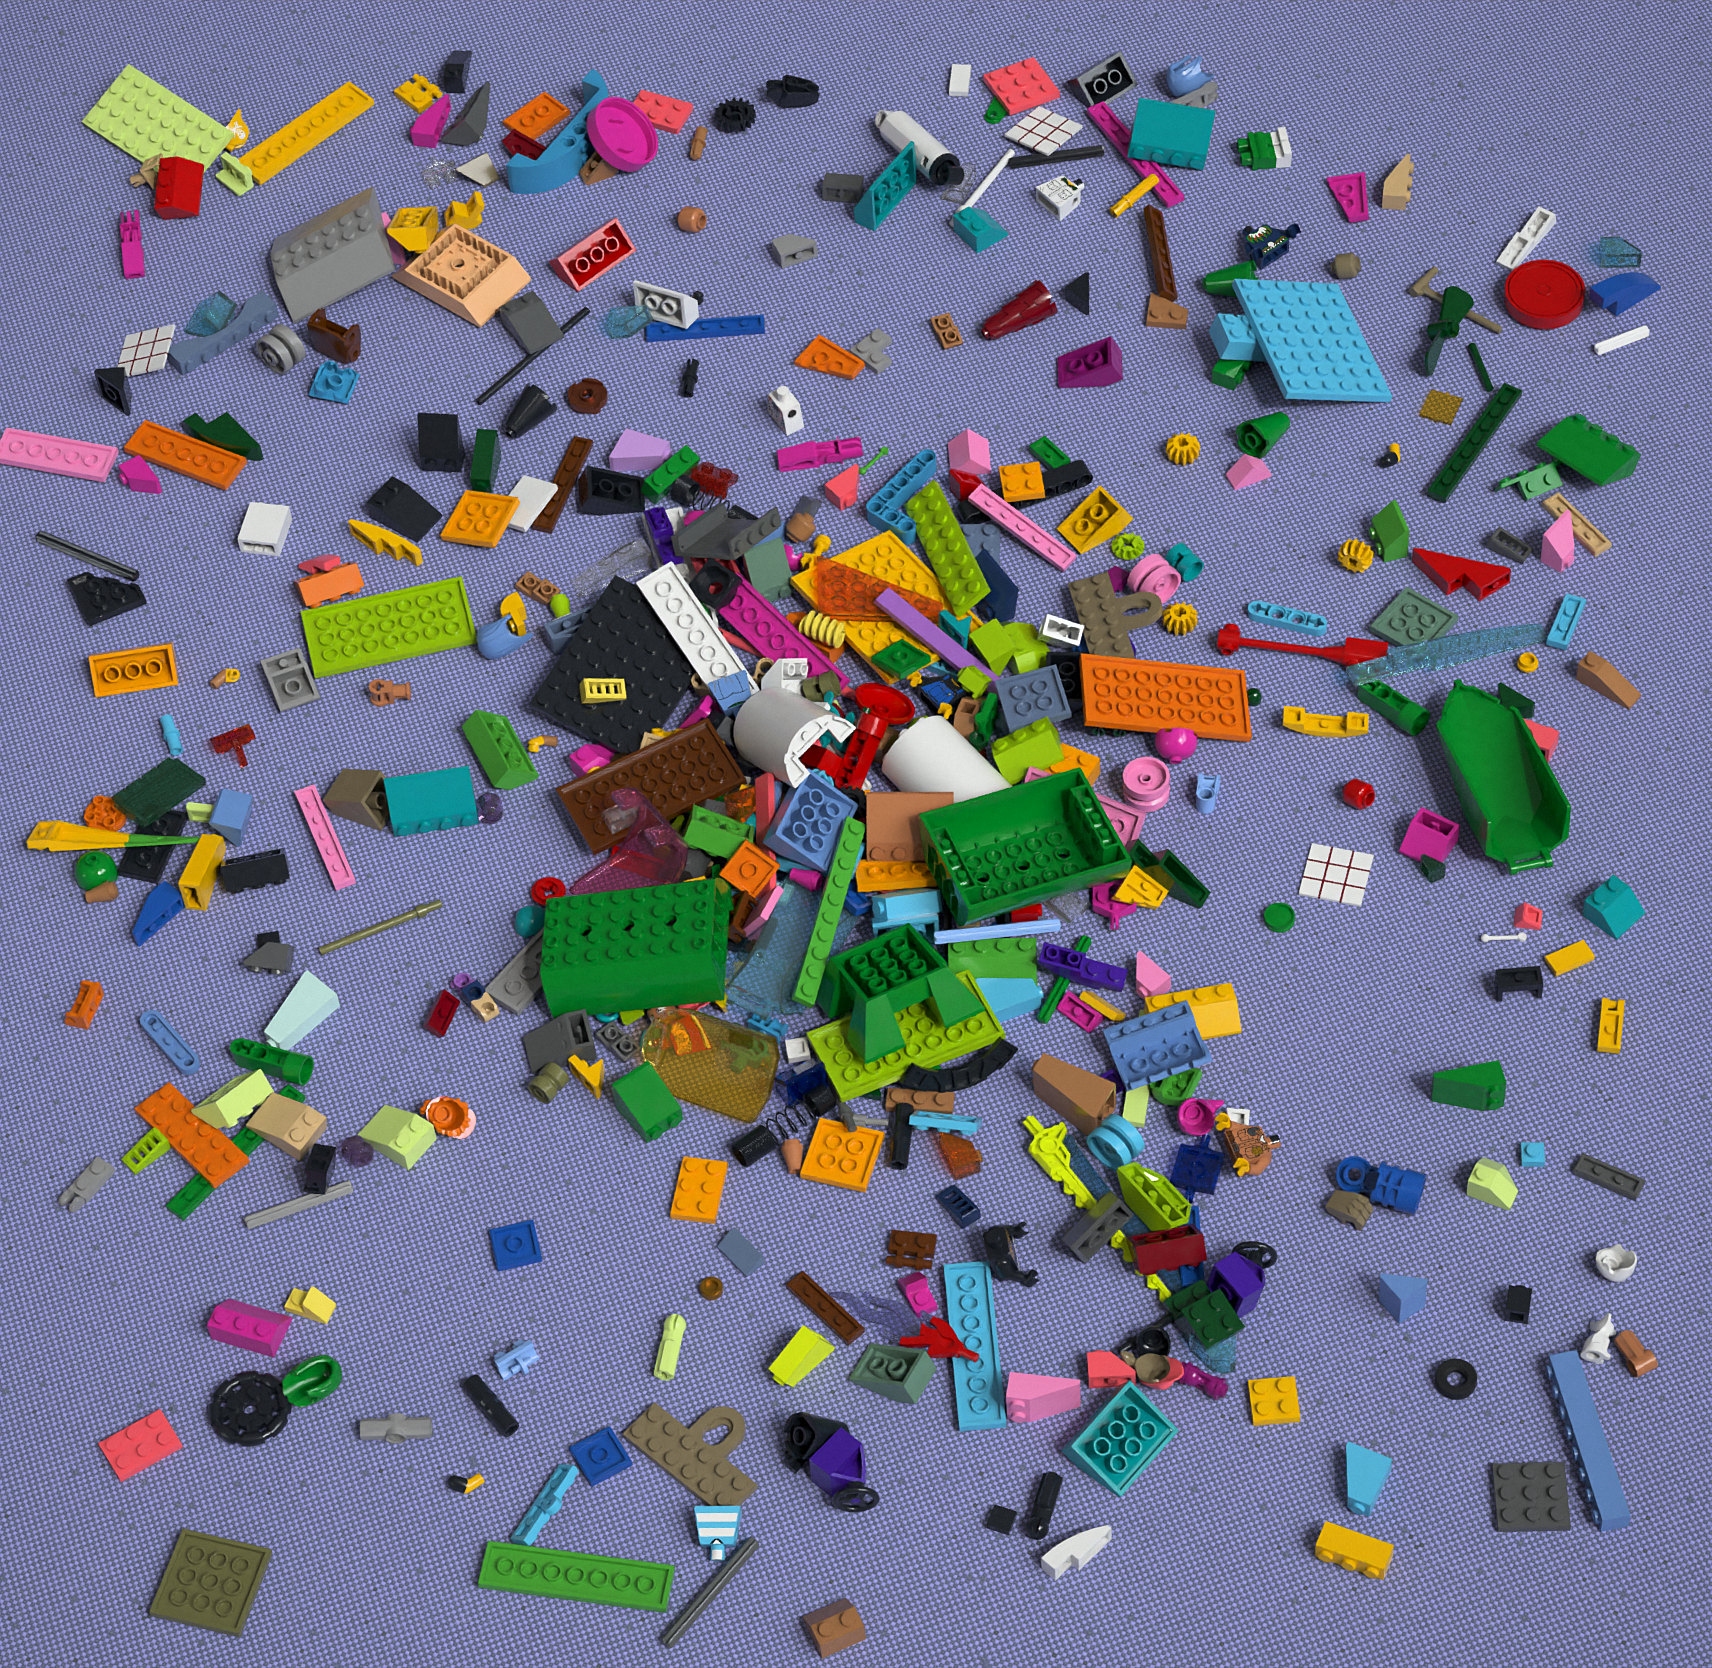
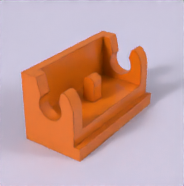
(85, 1005)

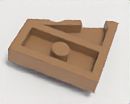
(1165, 313)

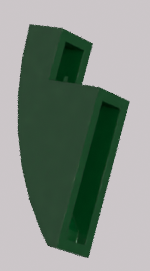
(225, 434)
(1168, 872)

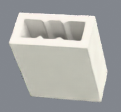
(264, 529)

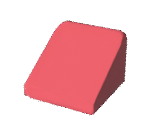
(1528, 917)

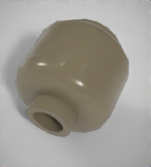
(1346, 265)

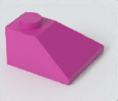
(588, 757)

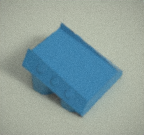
(334, 383)

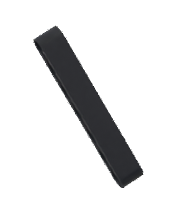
(1055, 482)

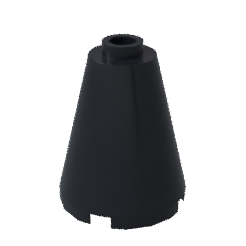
(529, 411)
(809, 1433)

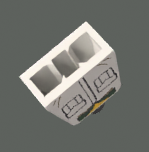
(1060, 196)
(1056, 632)

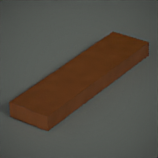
(825, 1308)

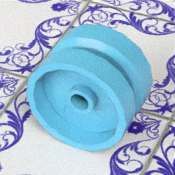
(1115, 1142)

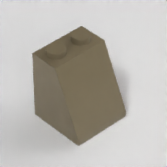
(360, 797)

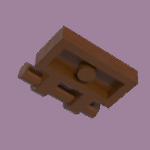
(911, 1244)

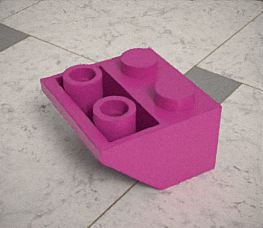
(1430, 836)

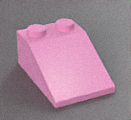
(1039, 1396)

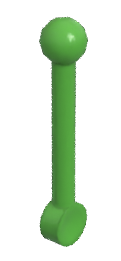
(883, 451)

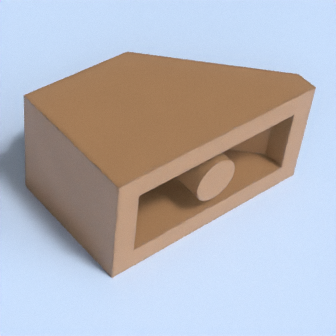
(597, 169)

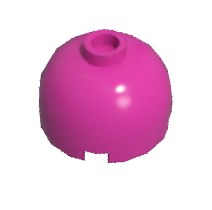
(1176, 745)

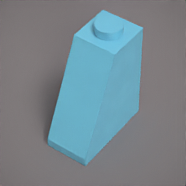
(906, 903)
(1010, 996)
(1364, 1477)

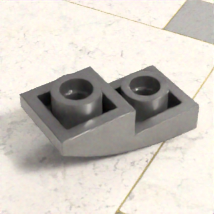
(617, 1042)

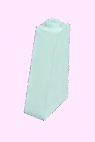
(301, 1012)

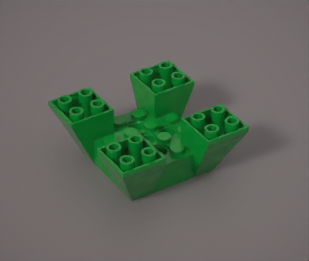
(885, 979)

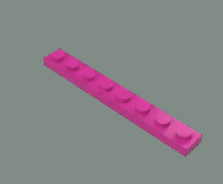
(1119, 136)

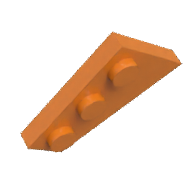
(830, 359)

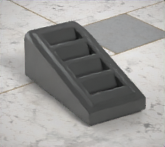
(1500, 547)

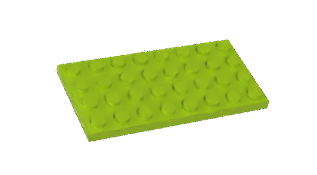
(388, 627)
(925, 1040)

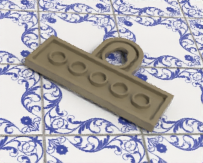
(1103, 615)
(689, 1459)

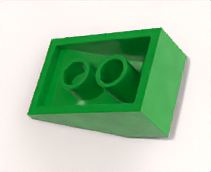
(1471, 1087)

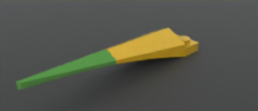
(67, 836)

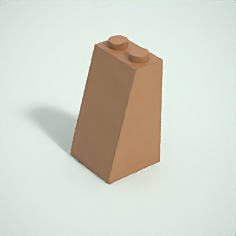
(1073, 1092)

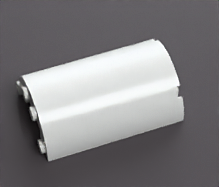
(779, 727)
(939, 759)

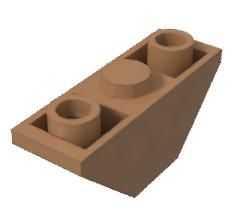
(965, 715)

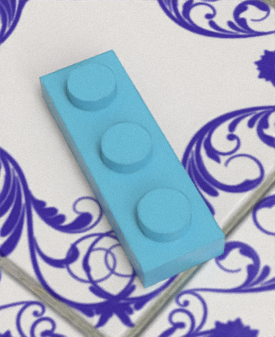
(1566, 622)

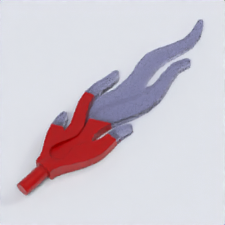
(913, 1333)

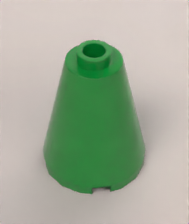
(1220, 281)
(1262, 433)

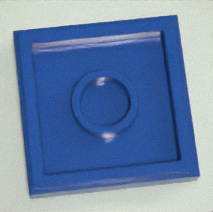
(515, 1245)
(600, 1456)

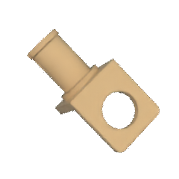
(147, 173)

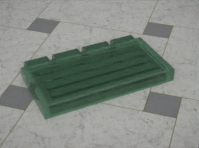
(158, 791)

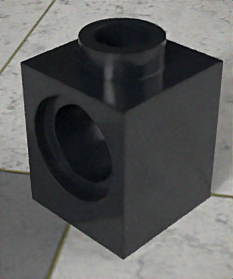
(1518, 1304)

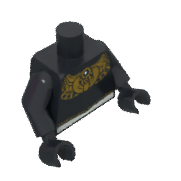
(1003, 1254)

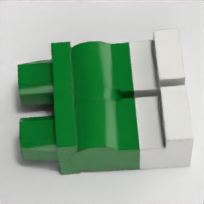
(1265, 150)

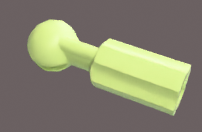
(670, 1347)

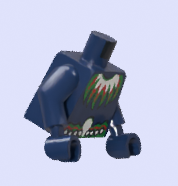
(1267, 243)

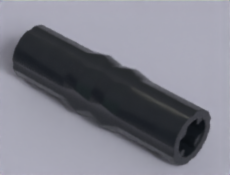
(901, 1136)
(491, 1405)

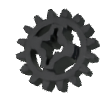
(735, 115)

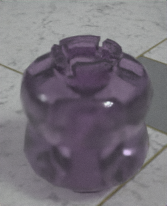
(489, 808)
(357, 1151)

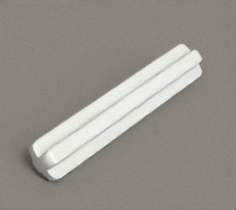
(1621, 340)

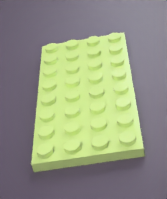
(152, 120)

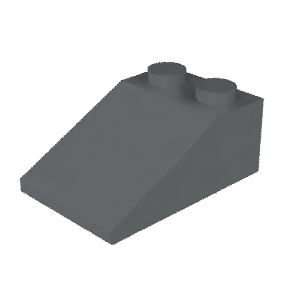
(530, 322)

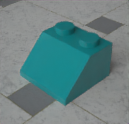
(977, 228)
(1613, 907)

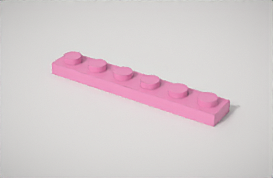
(1022, 527)
(325, 837)

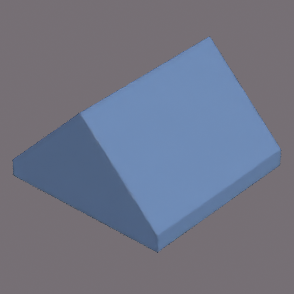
(232, 815)
(1402, 1295)

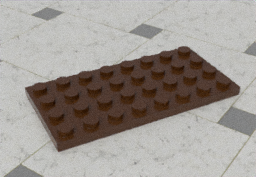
(669, 773)

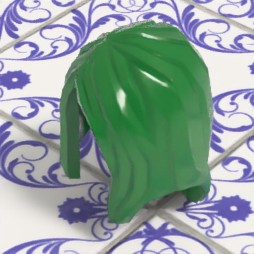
(312, 1380)

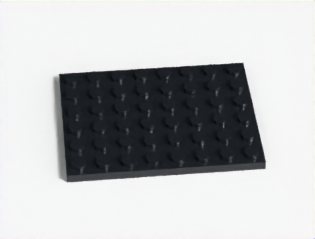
(617, 642)

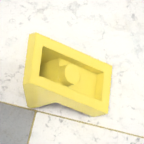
(310, 1305)

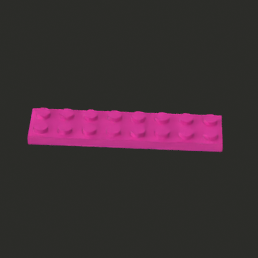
(774, 633)

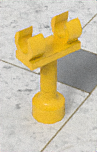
(821, 545)

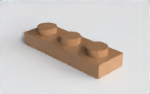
(921, 1101)

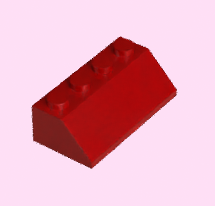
(593, 255)

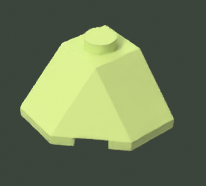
(1492, 1184)

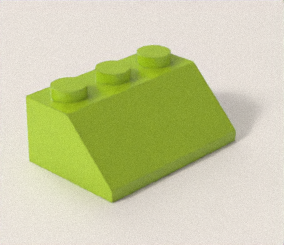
(1031, 746)

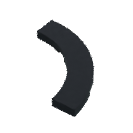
(962, 1076)

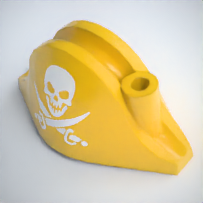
(240, 130)

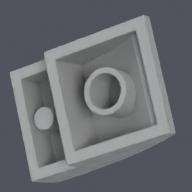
(289, 679)

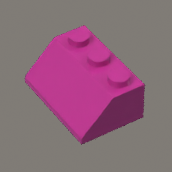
(248, 1327)

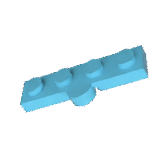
(545, 1505)

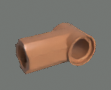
(1637, 1358)

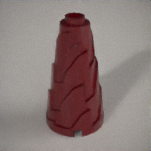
(1027, 308)

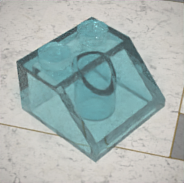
(211, 315)

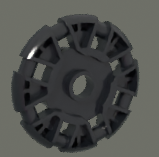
(249, 1396)

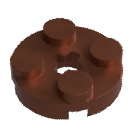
(591, 404)

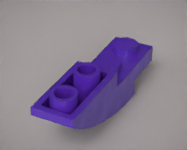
(661, 533)
(1079, 969)

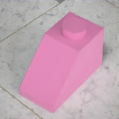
(1150, 978)

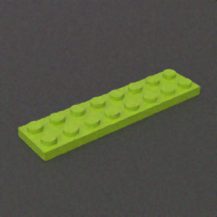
(947, 548)

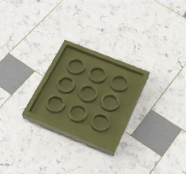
(211, 1582)

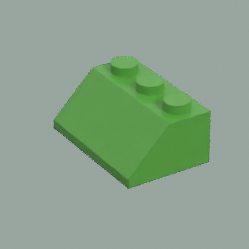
(715, 832)

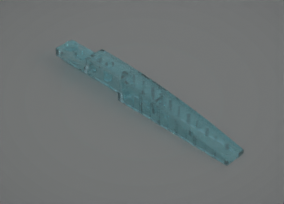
(1446, 652)

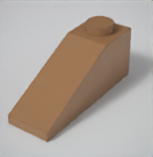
(1606, 680)

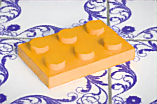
(699, 1190)

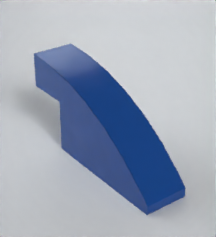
(1622, 291)

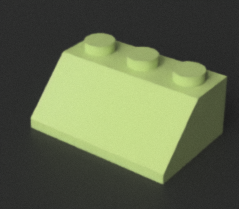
(234, 1100)

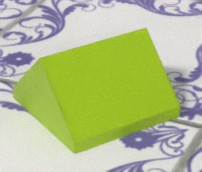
(993, 645)

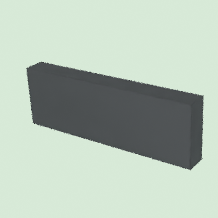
(1609, 1177)

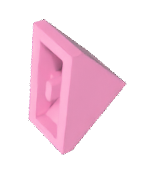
(1247, 471)

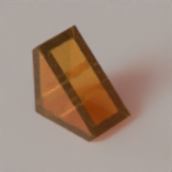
(741, 804)

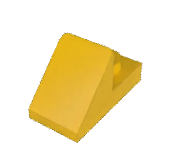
(590, 1077)

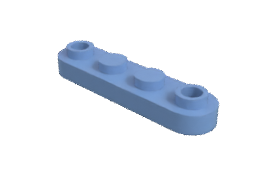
(170, 1042)

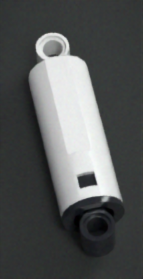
(930, 155)

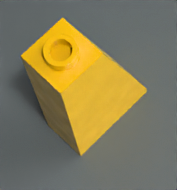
(202, 871)

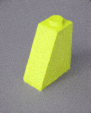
(800, 1356)

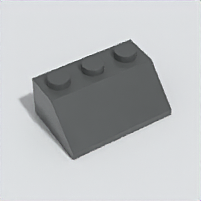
(1097, 1226)

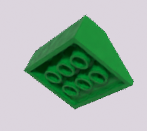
(1590, 450)

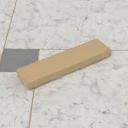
(1583, 530)

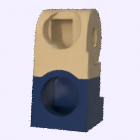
(479, 1001)

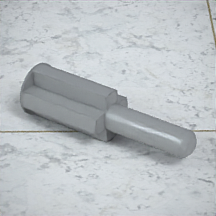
(862, 1121)

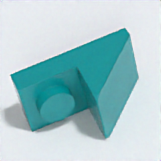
(956, 630)

